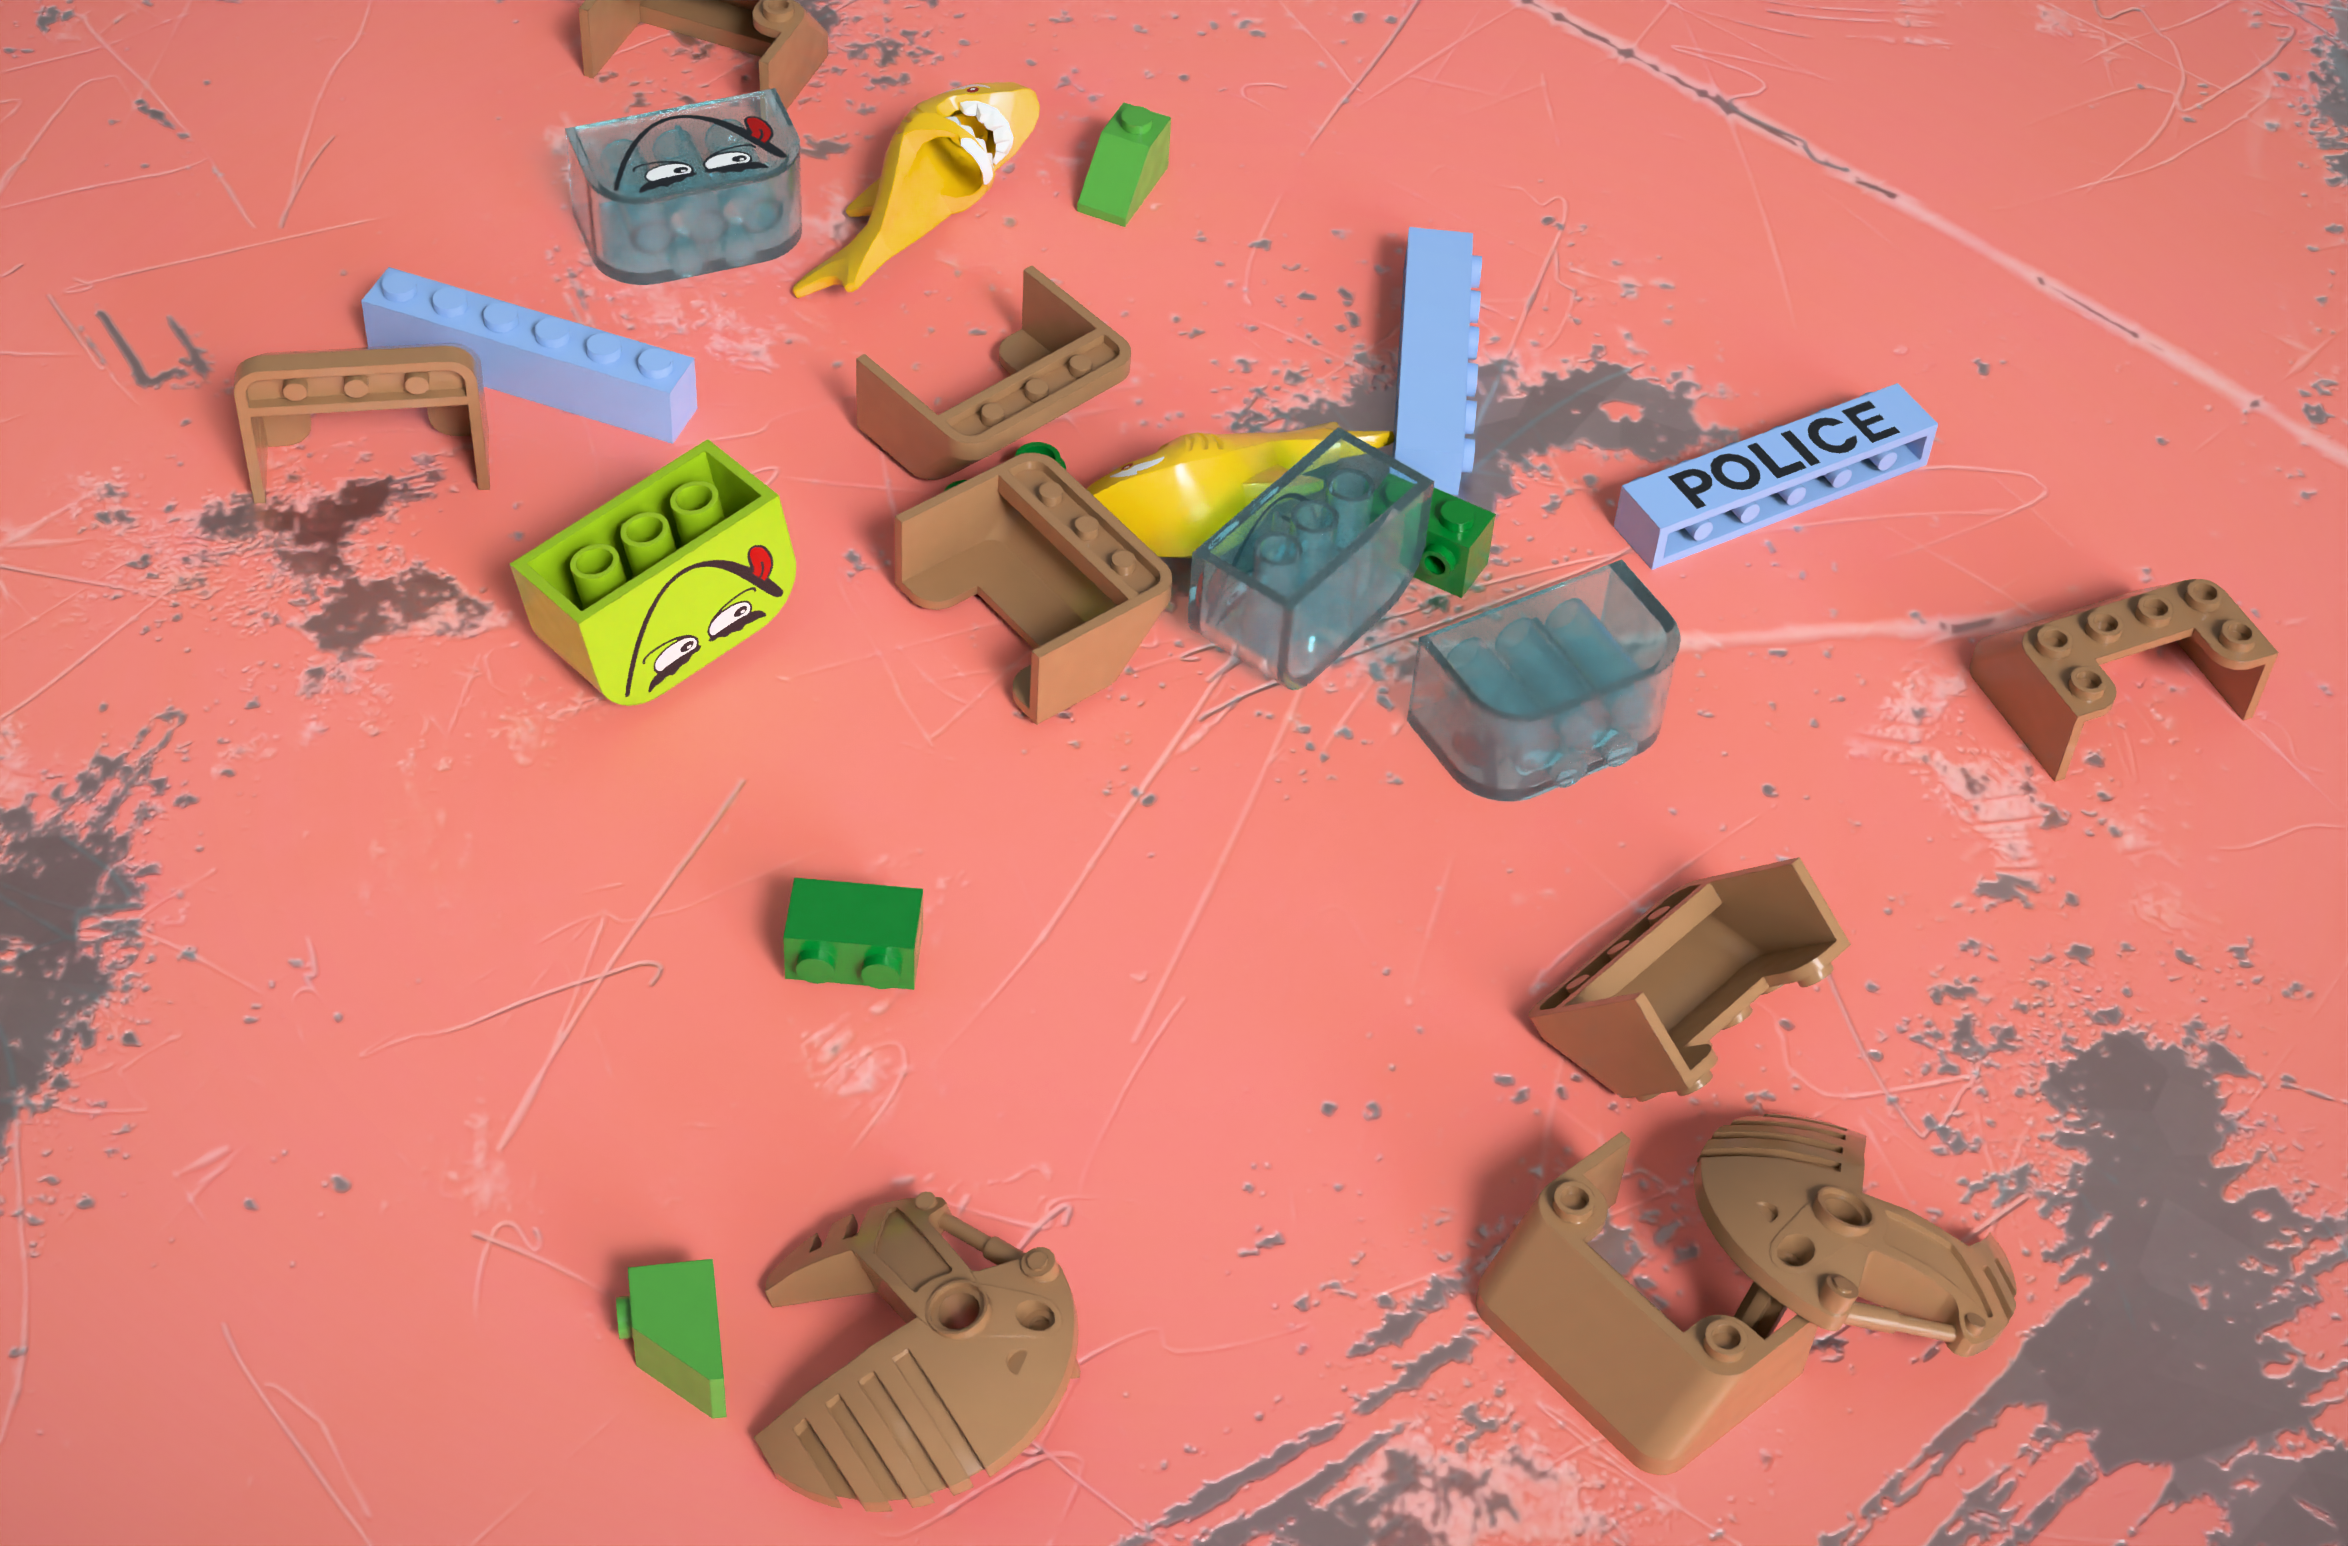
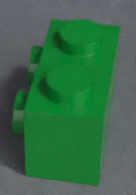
(1455, 543)
(853, 933)

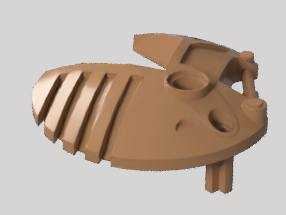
(1795, 1221)
(933, 1394)

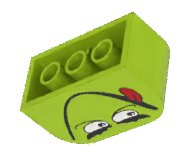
(661, 576)

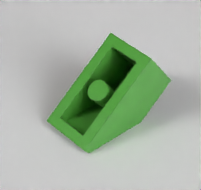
(1126, 164)
(676, 1330)

